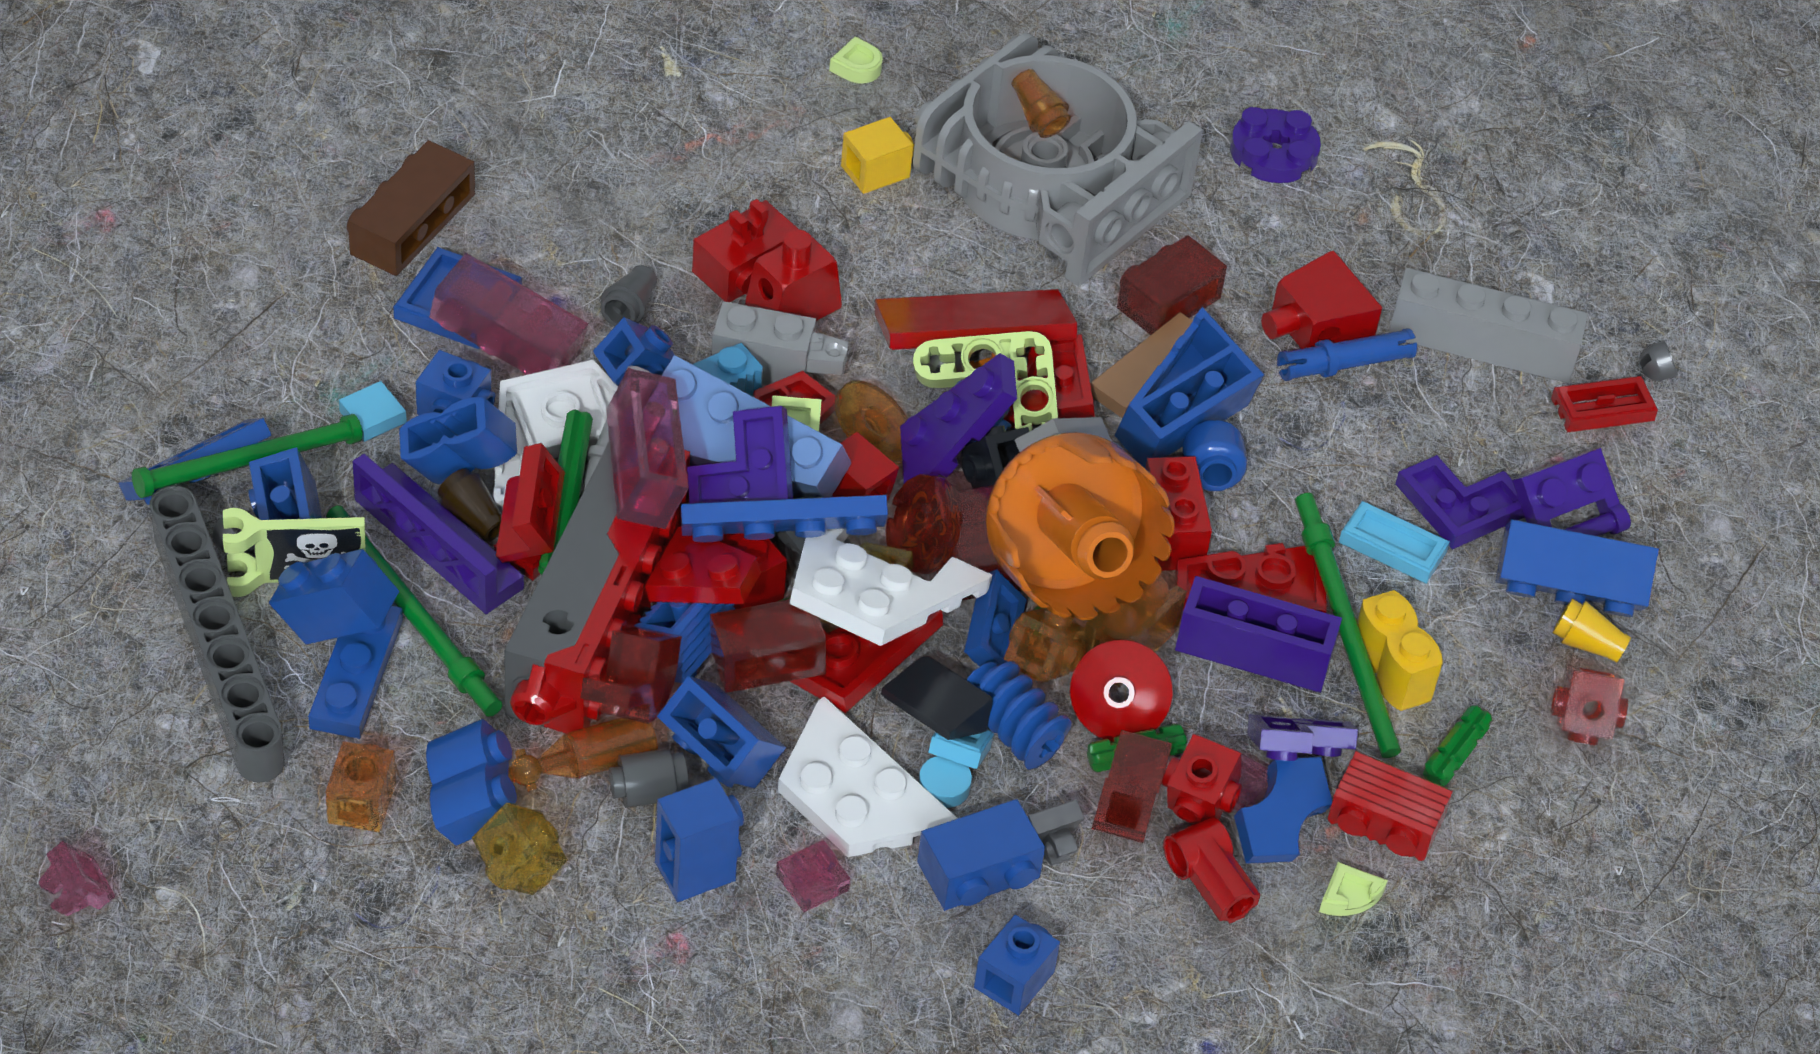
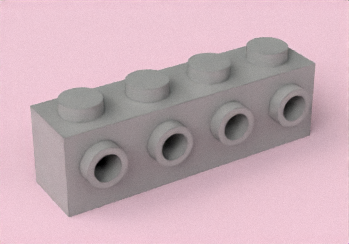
(1489, 325)

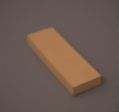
(1126, 377)

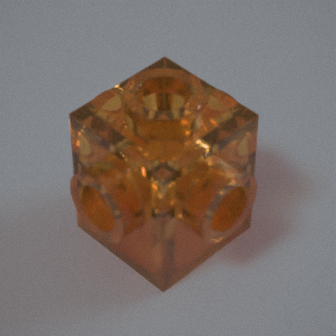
(1032, 646)

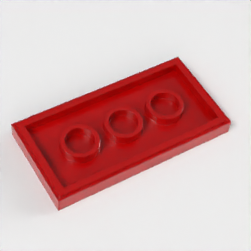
(914, 320)

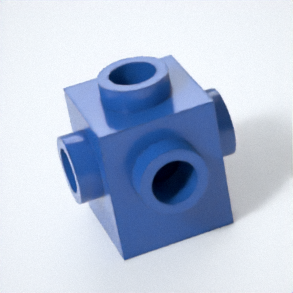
(634, 346)
(449, 381)

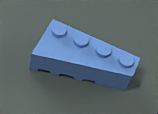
(708, 431)

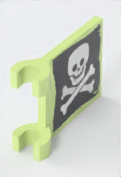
(283, 544)

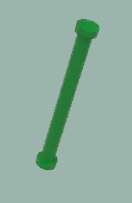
(147, 481)

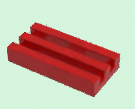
(1607, 409)

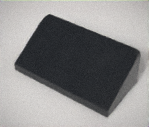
(940, 699)

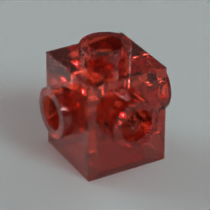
(1580, 688)

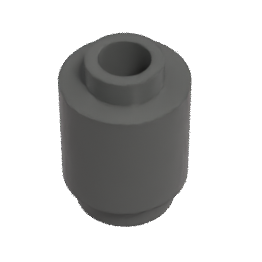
(648, 776)

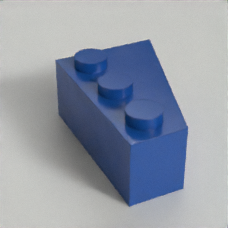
(1196, 382)

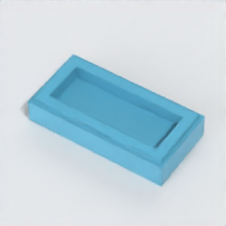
(1394, 542)

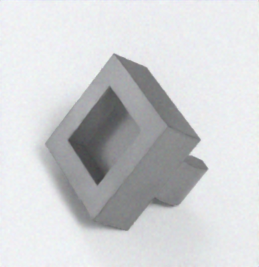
(1055, 830)

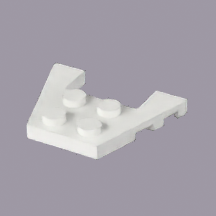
(540, 409)
(873, 596)

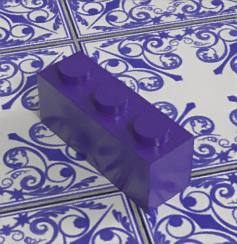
(1258, 634)

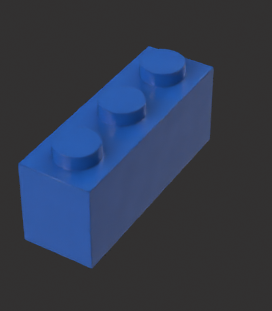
(1576, 567)

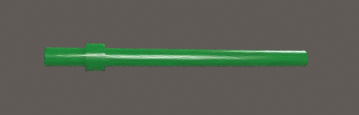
(1319, 543)
(462, 670)

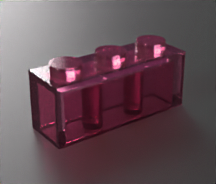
(506, 318)
(646, 448)

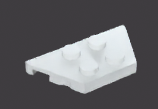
(855, 787)

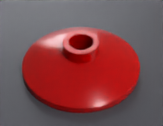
(1139, 670)

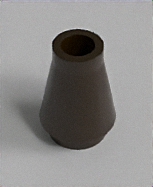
(471, 503)

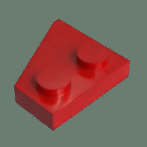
(1071, 382)

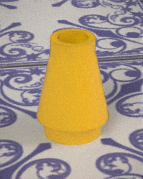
(1590, 631)

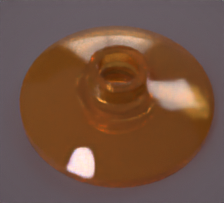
(873, 415)

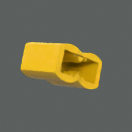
(1400, 652)

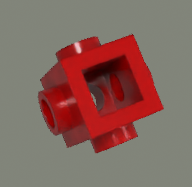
(1203, 780)

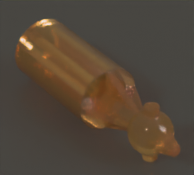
(584, 751)

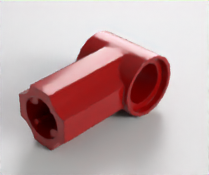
(1207, 858)

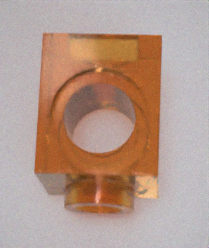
(360, 803)

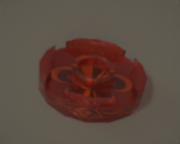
(926, 521)

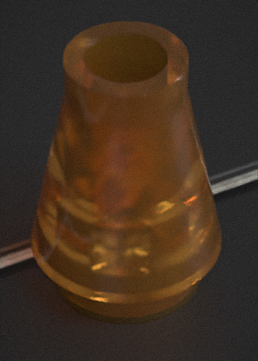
(1042, 107)

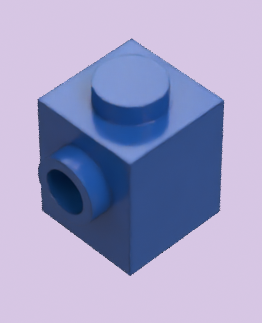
(1017, 964)

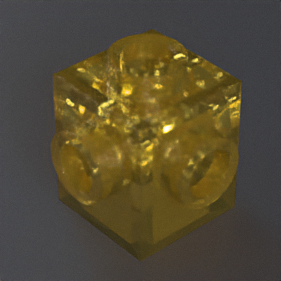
(519, 849)

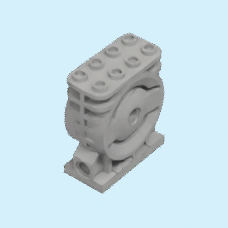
(1052, 184)

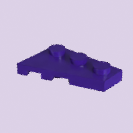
(960, 414)

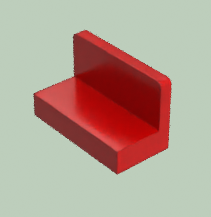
(531, 507)

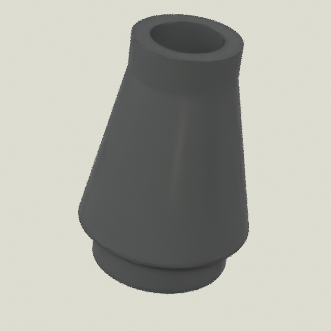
(628, 296)

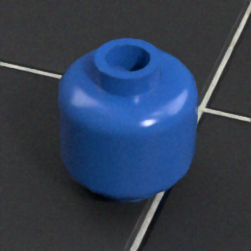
(1218, 454)

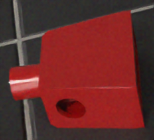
(796, 278)
(1322, 304)

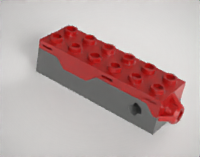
(583, 596)

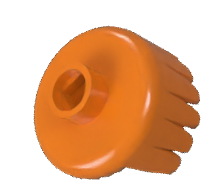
(1078, 524)

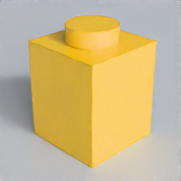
(877, 154)

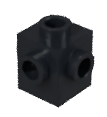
(988, 457)

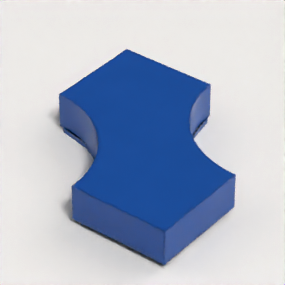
(1273, 826)

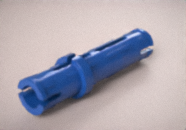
(1330, 357)

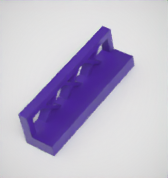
(435, 534)

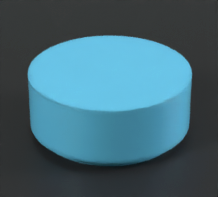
(946, 780)

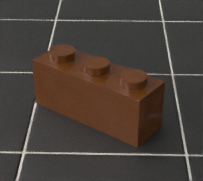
(411, 207)

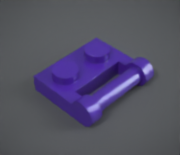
(1571, 486)

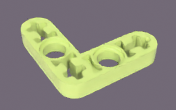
(1009, 345)

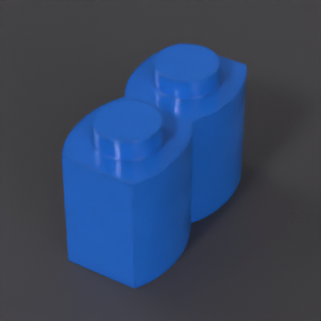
(462, 436)
(468, 779)

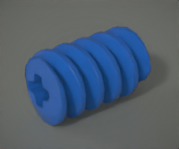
(1019, 713)

